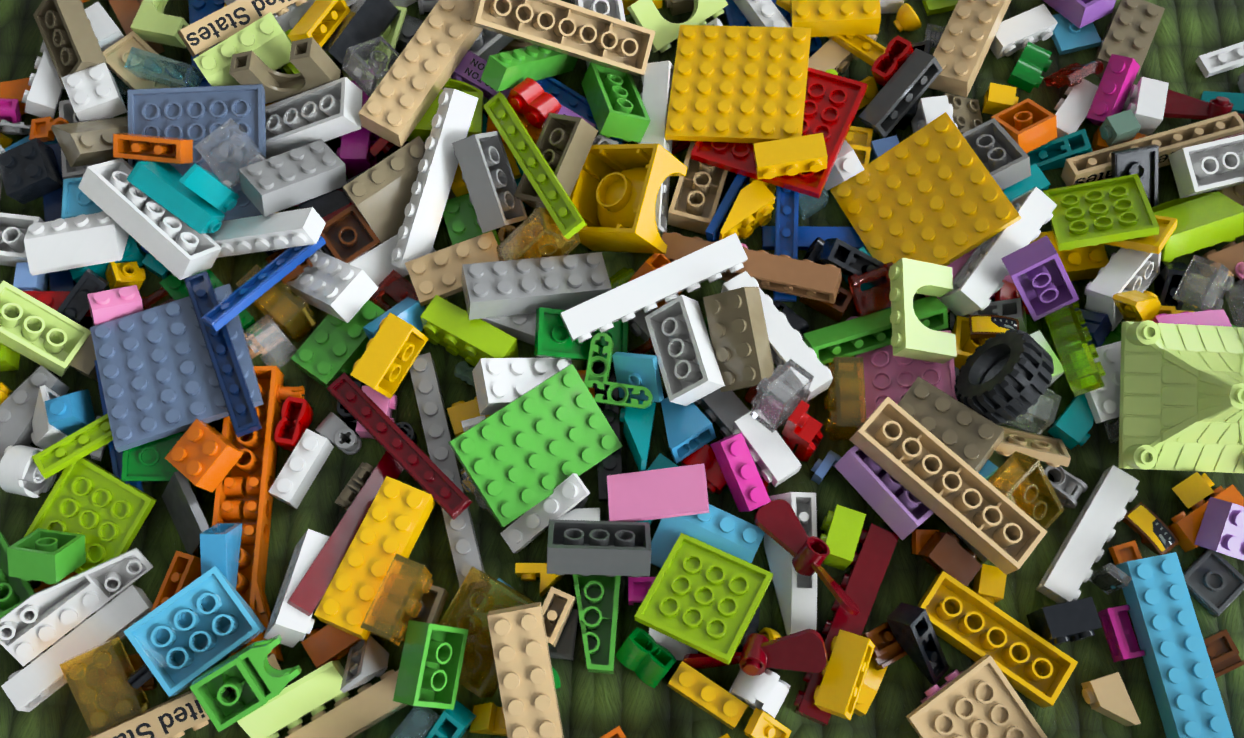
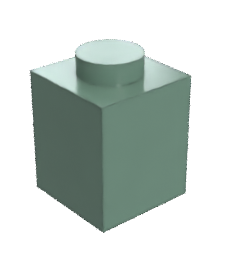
(1119, 128)

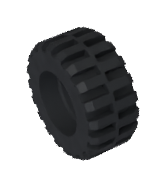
(1004, 376)

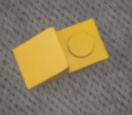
(530, 571)
(488, 720)
(764, 726)

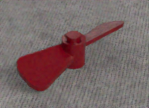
(1187, 107)
(808, 553)
(795, 652)

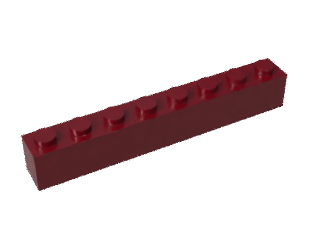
(862, 587)

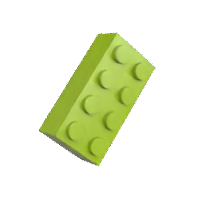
(471, 339)

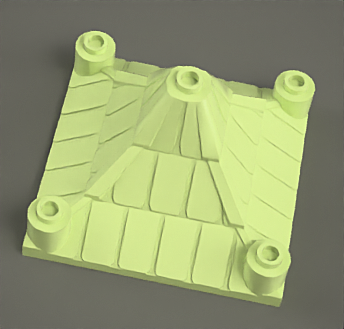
(1181, 397)

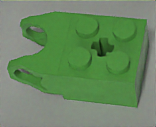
(250, 677)

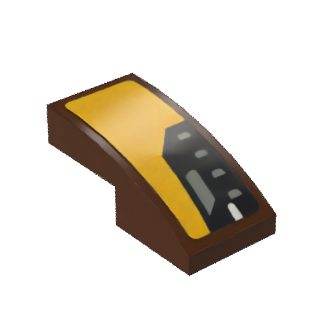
(989, 325)
(1151, 529)

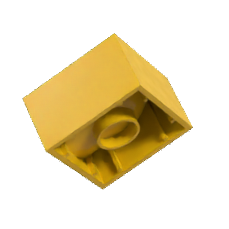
(619, 196)

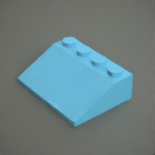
(713, 528)
(194, 631)

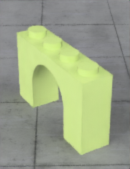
(647, 16)
(157, 27)
(909, 335)

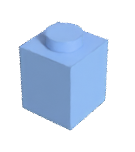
(26, 282)

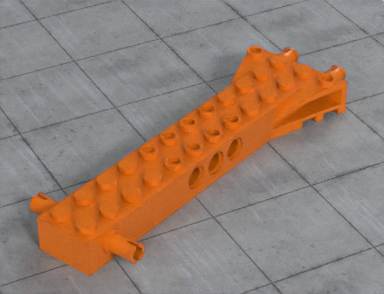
(245, 494)

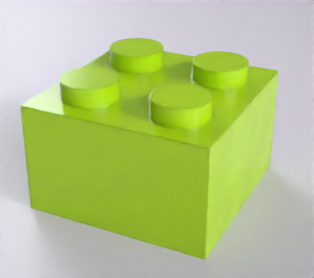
(841, 534)

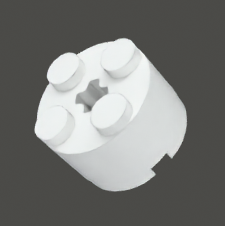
(20, 473)
(761, 691)

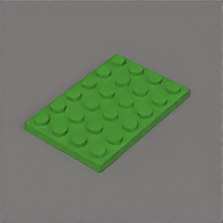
(535, 444)

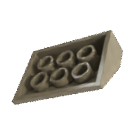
(386, 189)

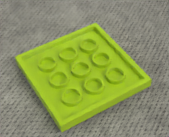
(1101, 212)
(95, 505)
(704, 598)

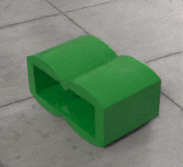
(1029, 67)
(645, 657)

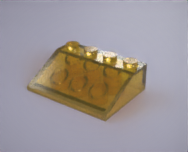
(469, 611)

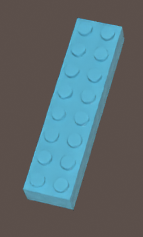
(1174, 649)

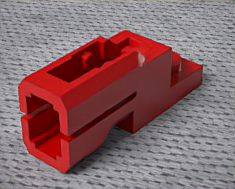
(802, 430)

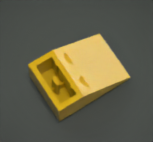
(750, 210)

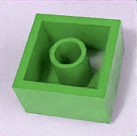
(46, 555)

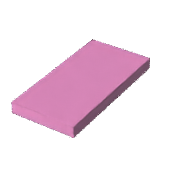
(658, 494)

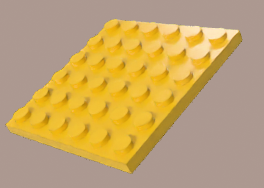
(738, 84)
(926, 199)

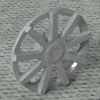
(14, 128)

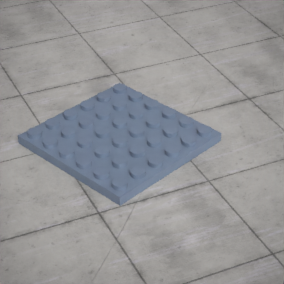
(196, 114)
(161, 373)

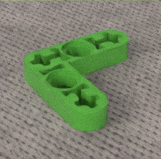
(601, 380)

